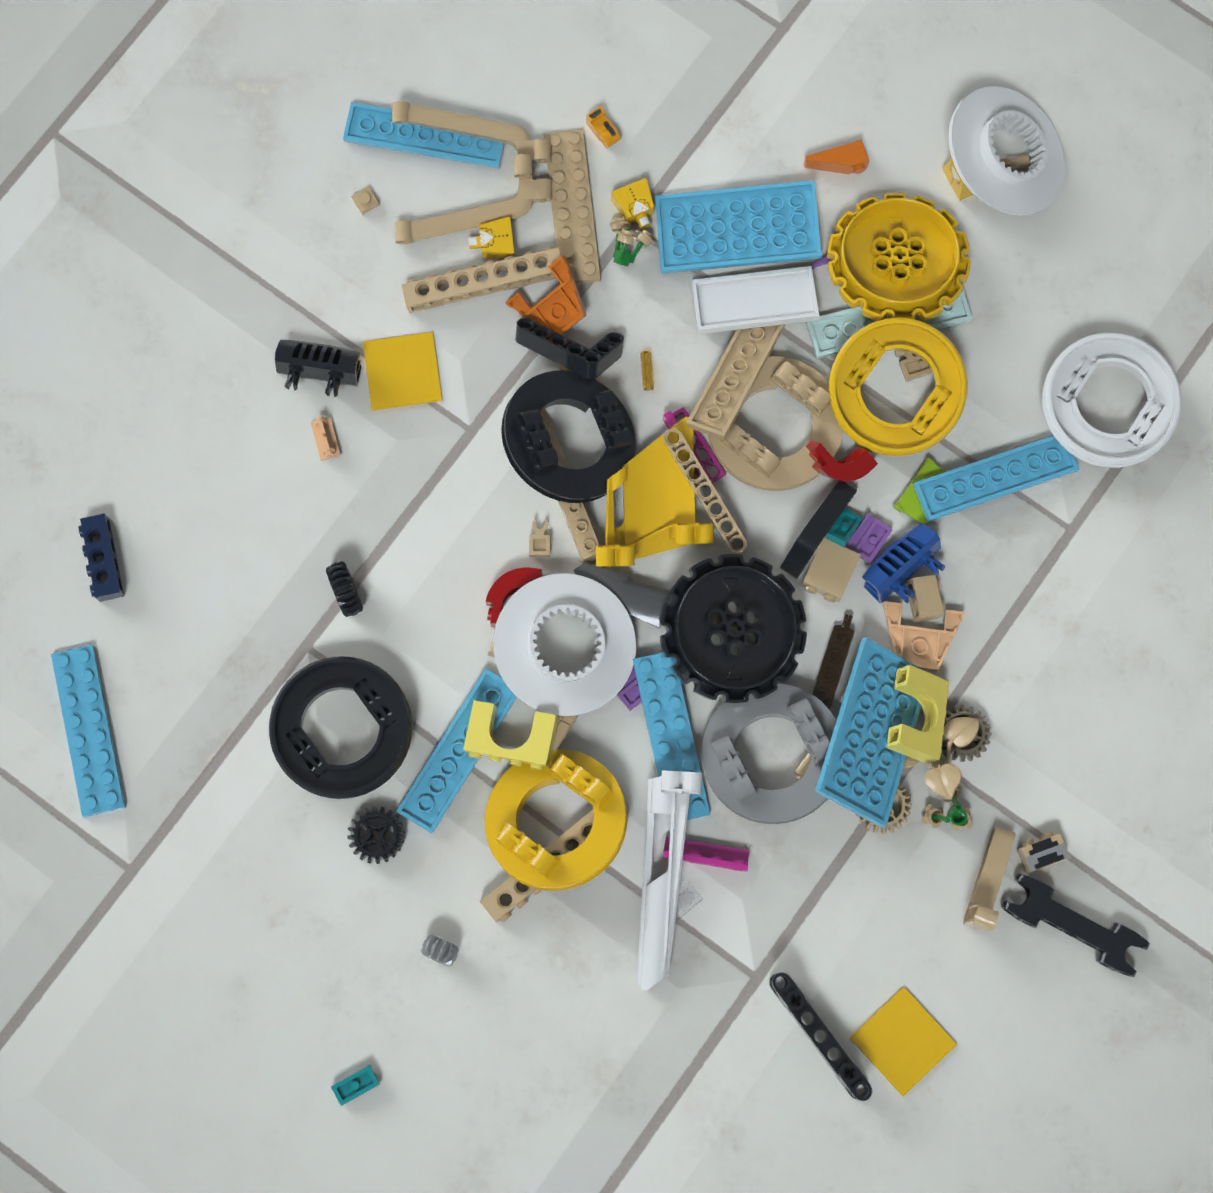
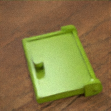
(909, 502)

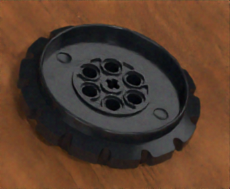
(713, 666)

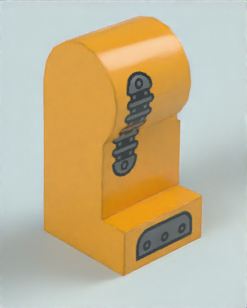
(602, 127)

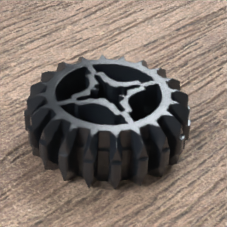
(344, 589)
(368, 840)

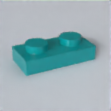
(844, 527)
(355, 1085)

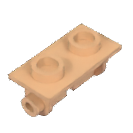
(325, 438)

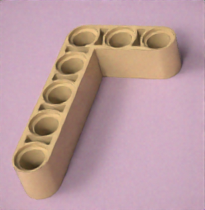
(980, 907)

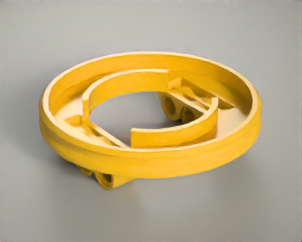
(936, 415)
(530, 861)

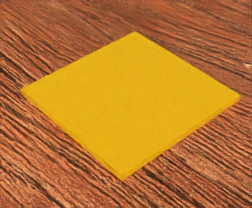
(402, 371)
(903, 1041)

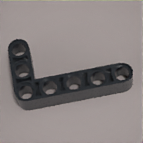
(568, 353)
(817, 528)

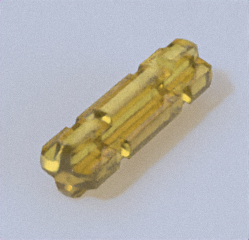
(647, 371)

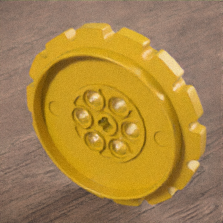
(917, 226)

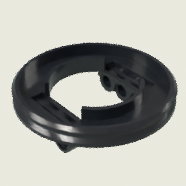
(529, 443)
(302, 759)

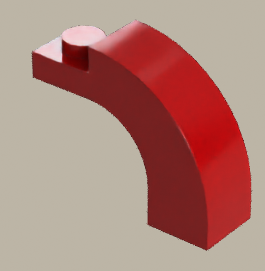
(851, 468)
(505, 587)

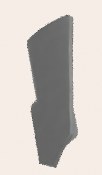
(638, 598)

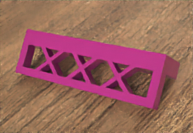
(670, 421)
(712, 855)

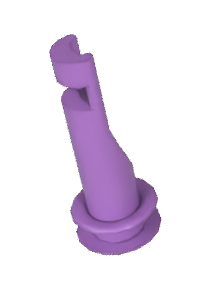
(824, 260)

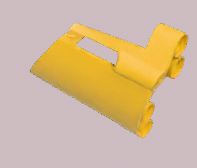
(655, 505)

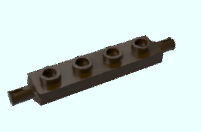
(834, 662)

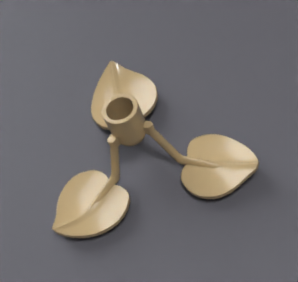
(945, 777)

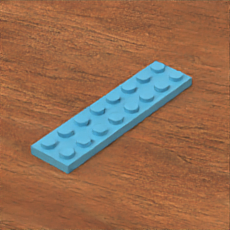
(374, 128)
(994, 478)
(669, 723)
(88, 731)
(449, 763)

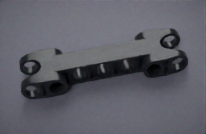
(1110, 943)
(843, 1062)

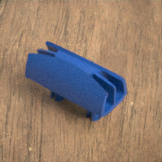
(901, 562)

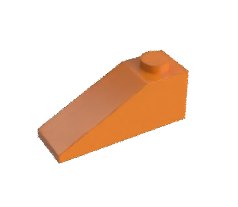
(841, 159)

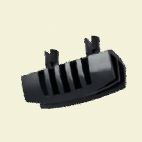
(317, 362)

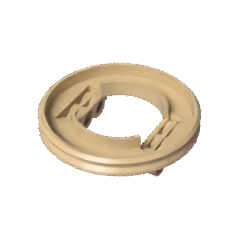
(759, 467)

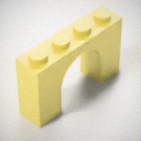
(932, 695)
(535, 751)

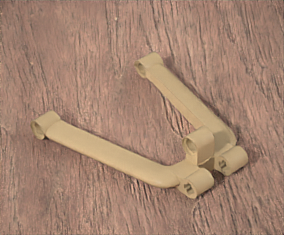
(527, 151)

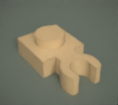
(539, 543)

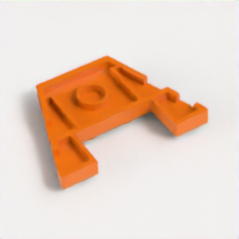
(560, 308)

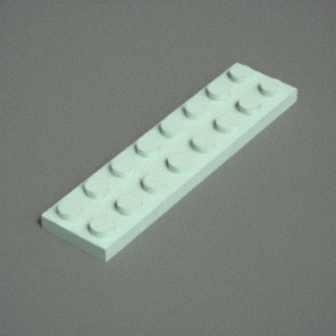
(835, 329)

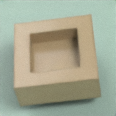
(365, 200)

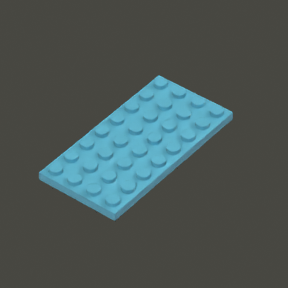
(738, 227)
(858, 766)

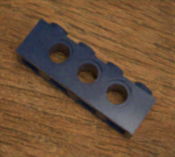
(112, 587)

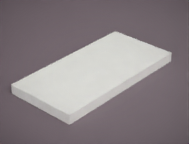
(755, 300)

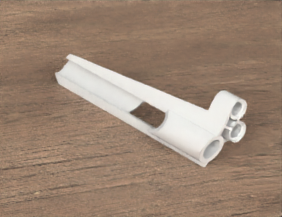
(665, 811)

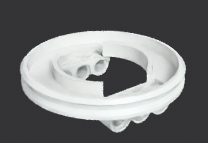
(1153, 423)

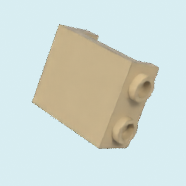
(830, 570)

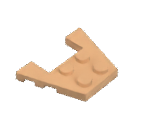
(920, 645)

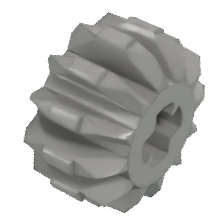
(439, 950)

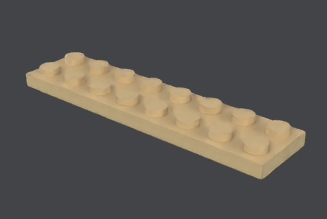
(573, 205)
(733, 380)

